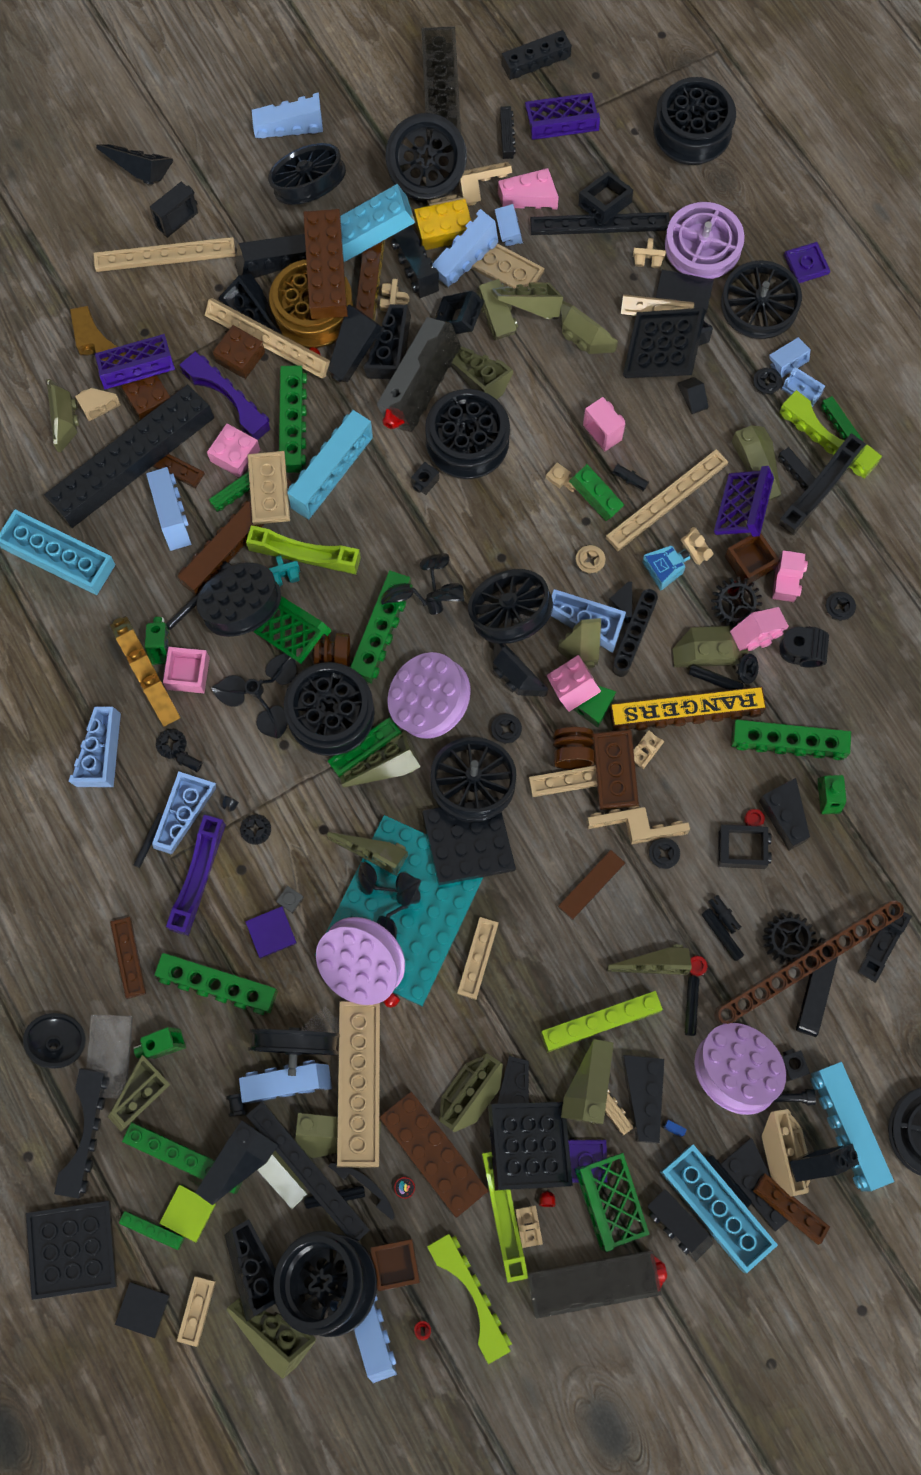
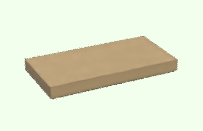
(508, 267)
(268, 487)

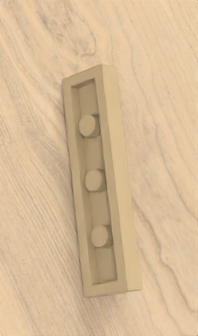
(634, 304)
(563, 781)
(477, 958)

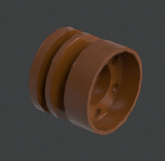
(333, 651)
(573, 748)

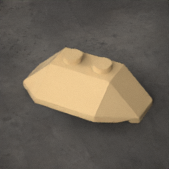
(783, 1143)

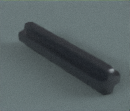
(715, 678)
(722, 934)
(692, 1006)
(729, 1180)
(348, 1194)

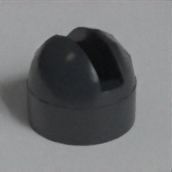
(228, 801)

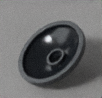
(56, 1031)

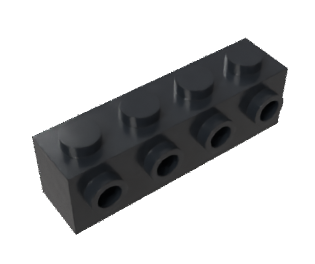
(536, 55)

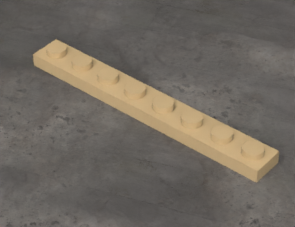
(164, 254)
(271, 340)
(666, 500)

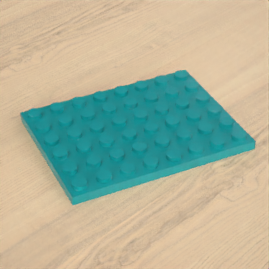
(423, 928)

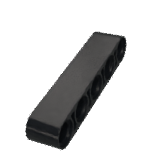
(635, 624)
(816, 997)

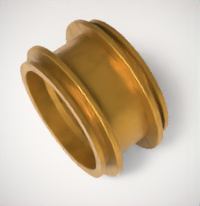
(297, 325)

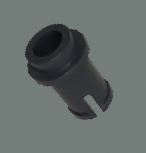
(189, 761)

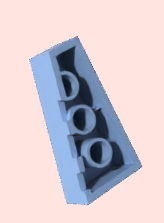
(288, 118)
(467, 249)
(169, 508)
(573, 609)
(99, 750)
(183, 807)
(276, 1083)
(374, 1346)

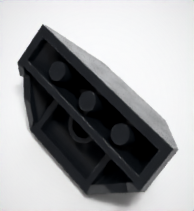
(516, 673)

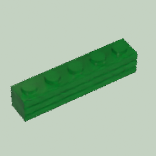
(838, 418)
(230, 493)
(151, 1230)

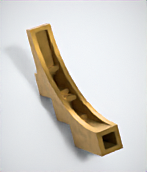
(88, 337)
(144, 671)

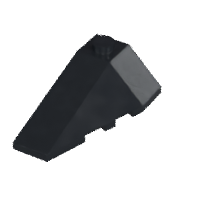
(140, 165)
(248, 298)
(240, 1157)

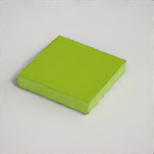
(187, 1213)

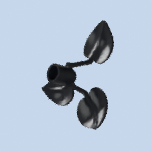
(433, 600)
(232, 691)
(406, 890)

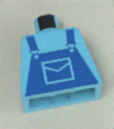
(665, 565)

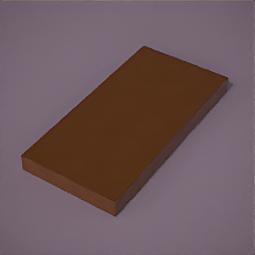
(615, 769)

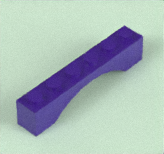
(200, 373)
(205, 850)

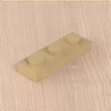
(196, 1311)

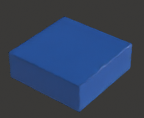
(674, 1128)

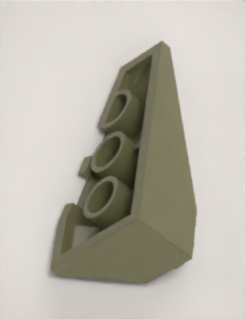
(318, 1134)

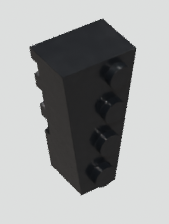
(269, 255)
(417, 265)
(389, 344)
(645, 1092)
(251, 1268)

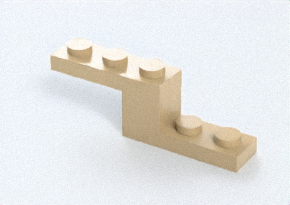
(469, 183)
(637, 824)

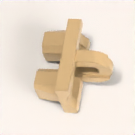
(656, 255)
(396, 297)
(694, 539)
(651, 744)
(531, 1237)

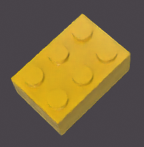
(441, 223)

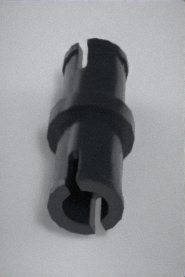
(630, 477)
(724, 914)

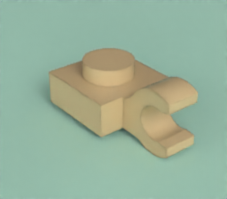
(560, 476)

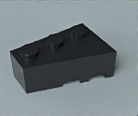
(787, 813)
(679, 1225)

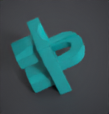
(282, 570)

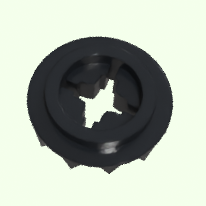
(775, 380)
(842, 598)
(752, 668)
(505, 720)
(178, 747)
(261, 835)
(664, 844)

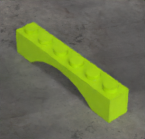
(800, 412)
(331, 557)
(601, 1021)
(506, 1227)
(491, 1340)

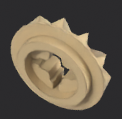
(593, 552)

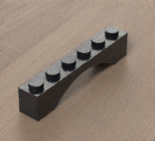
(823, 484)
(90, 1089)

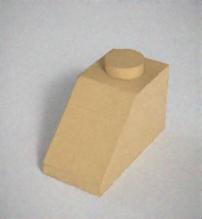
(96, 402)

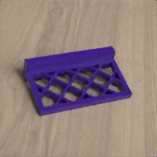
(562, 124)
(135, 368)
(758, 502)

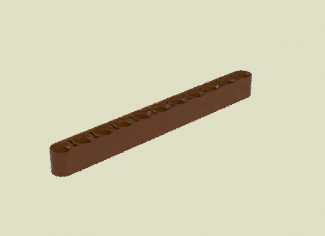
(816, 955)

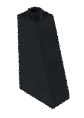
(353, 343)

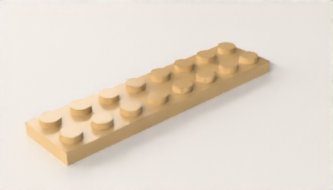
(358, 1085)

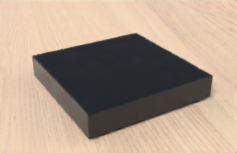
(142, 1310)

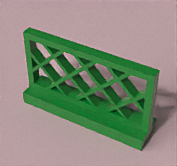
(309, 623)
(597, 1211)

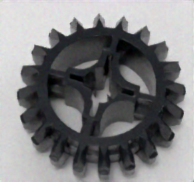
(739, 594)
(783, 935)

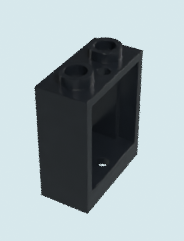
(597, 208)
(174, 209)
(470, 306)
(723, 847)
(824, 1162)

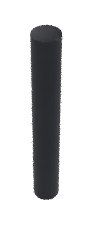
(148, 841)

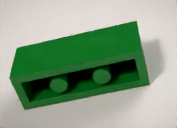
(596, 492)

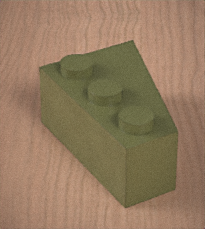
(497, 312)
(137, 1094)

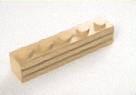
(617, 1115)

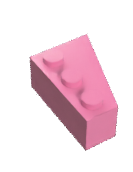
(529, 190)

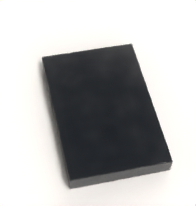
(685, 288)

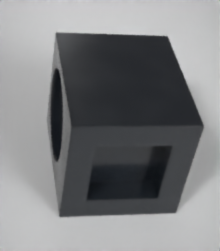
(428, 472)
(802, 1068)

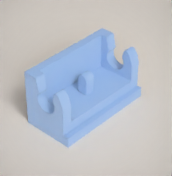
(508, 225)
(790, 356)
(804, 384)

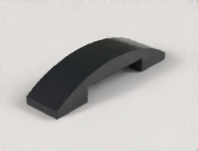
(882, 947)
(384, 1205)

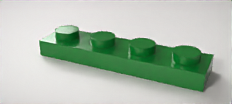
(376, 739)

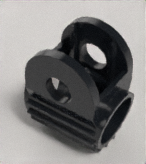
(810, 648)

